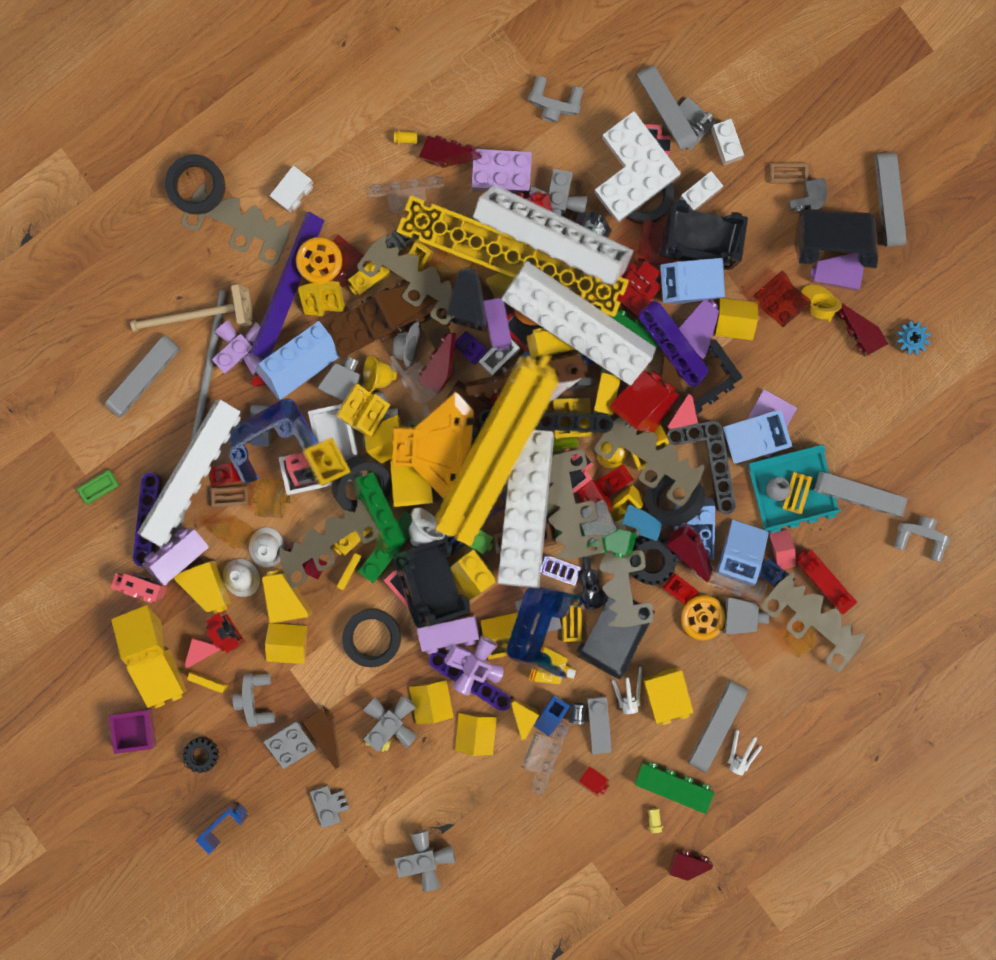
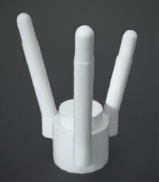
(630, 704)
(740, 764)

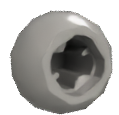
(778, 489)

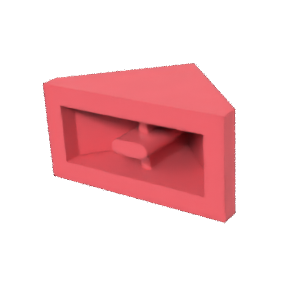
(685, 415)
(783, 549)
(199, 650)

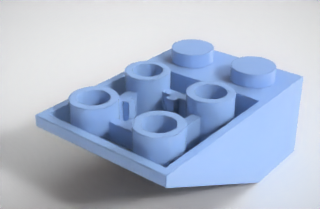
(692, 281)
(757, 436)
(703, 524)
(742, 553)

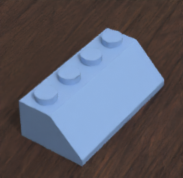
(298, 360)

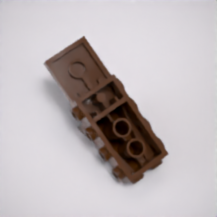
(379, 318)
(567, 366)

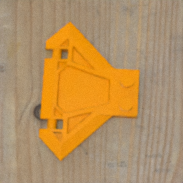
(436, 444)

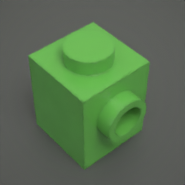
(482, 542)

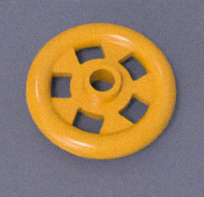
(302, 262)
(688, 611)

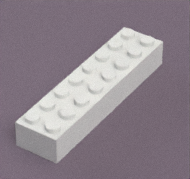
(553, 234)
(578, 323)
(189, 472)
(527, 513)

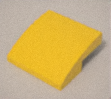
(321, 297)
(571, 405)
(362, 410)

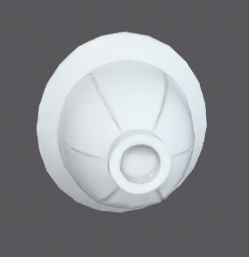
(423, 528)
(265, 547)
(241, 577)

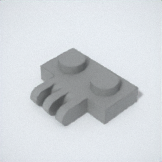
(328, 805)

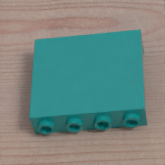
(805, 462)

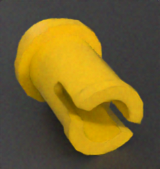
(405, 137)

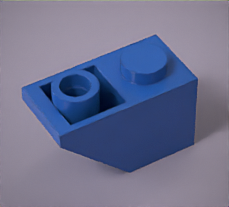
(551, 714)

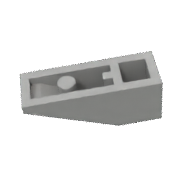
(599, 724)

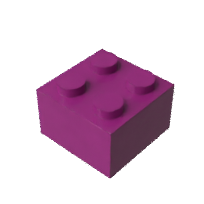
(132, 730)

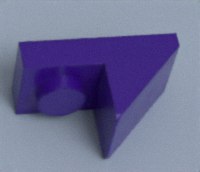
(470, 348)

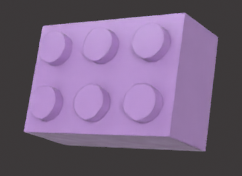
(503, 168)
(174, 555)
(448, 633)

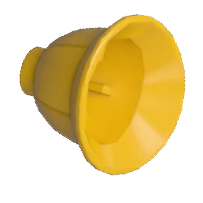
(377, 374)

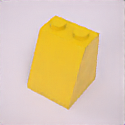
(410, 487)
(472, 575)
(205, 586)
(282, 600)
(138, 635)
(158, 679)
(668, 695)

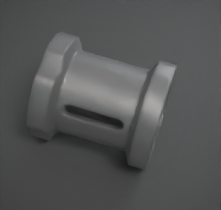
(578, 713)

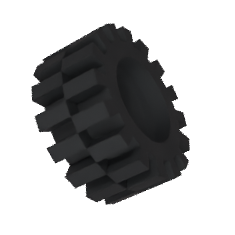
(212, 752)

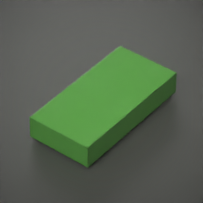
(98, 487)

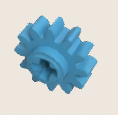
(913, 345)

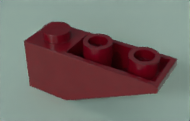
(446, 154)
(867, 334)
(439, 370)
(690, 548)

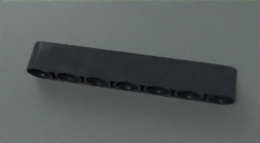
(574, 424)

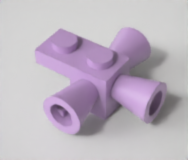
(238, 348)
(474, 665)

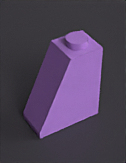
(838, 272)
(498, 324)
(700, 326)

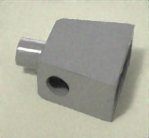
(341, 379)
(743, 616)

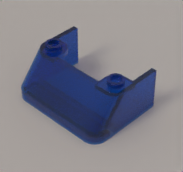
(287, 421)
(532, 626)

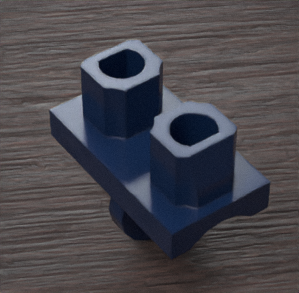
(772, 572)

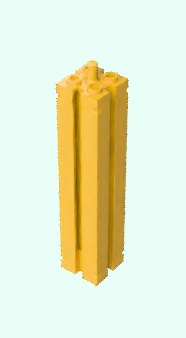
(496, 449)

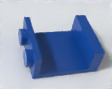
(208, 840)

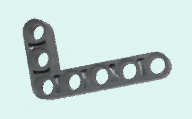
(712, 459)

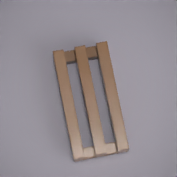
(805, 173)
(246, 496)

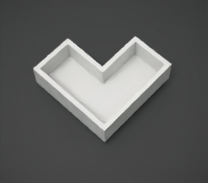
(644, 172)
(325, 426)

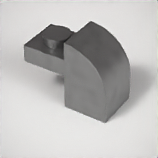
(815, 196)

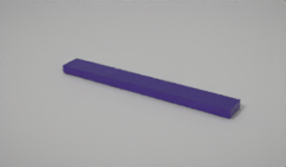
(285, 290)

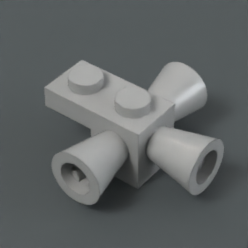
(560, 194)
(390, 723)
(424, 860)

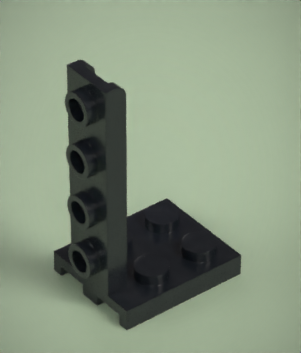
(726, 386)

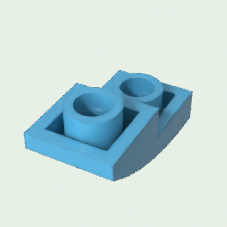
(647, 524)

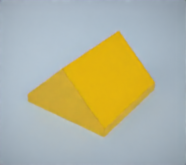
(736, 319)
(381, 441)
(326, 461)
(286, 643)
(432, 702)
(525, 716)
(475, 734)

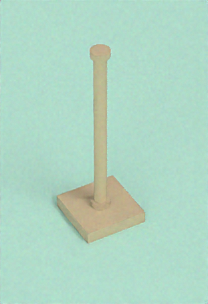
(241, 306)

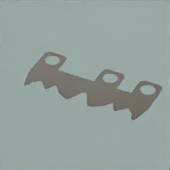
(245, 224)
(406, 266)
(661, 461)
(569, 516)
(318, 544)
(619, 587)
(809, 612)

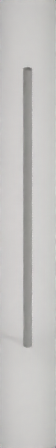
(206, 379)

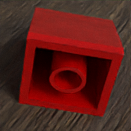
(645, 401)

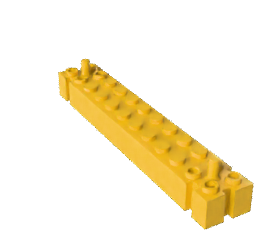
(502, 252)

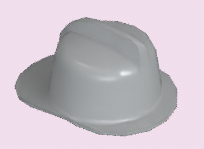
(406, 345)

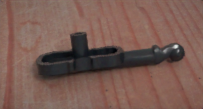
(590, 581)

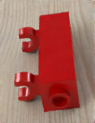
(825, 581)

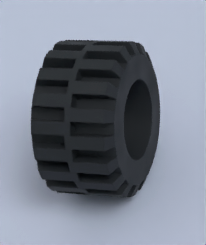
(668, 565)

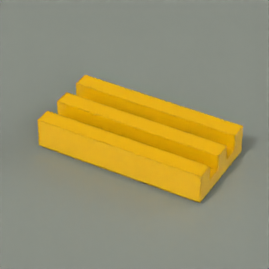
(802, 477)
(349, 571)
(564, 635)
(207, 682)

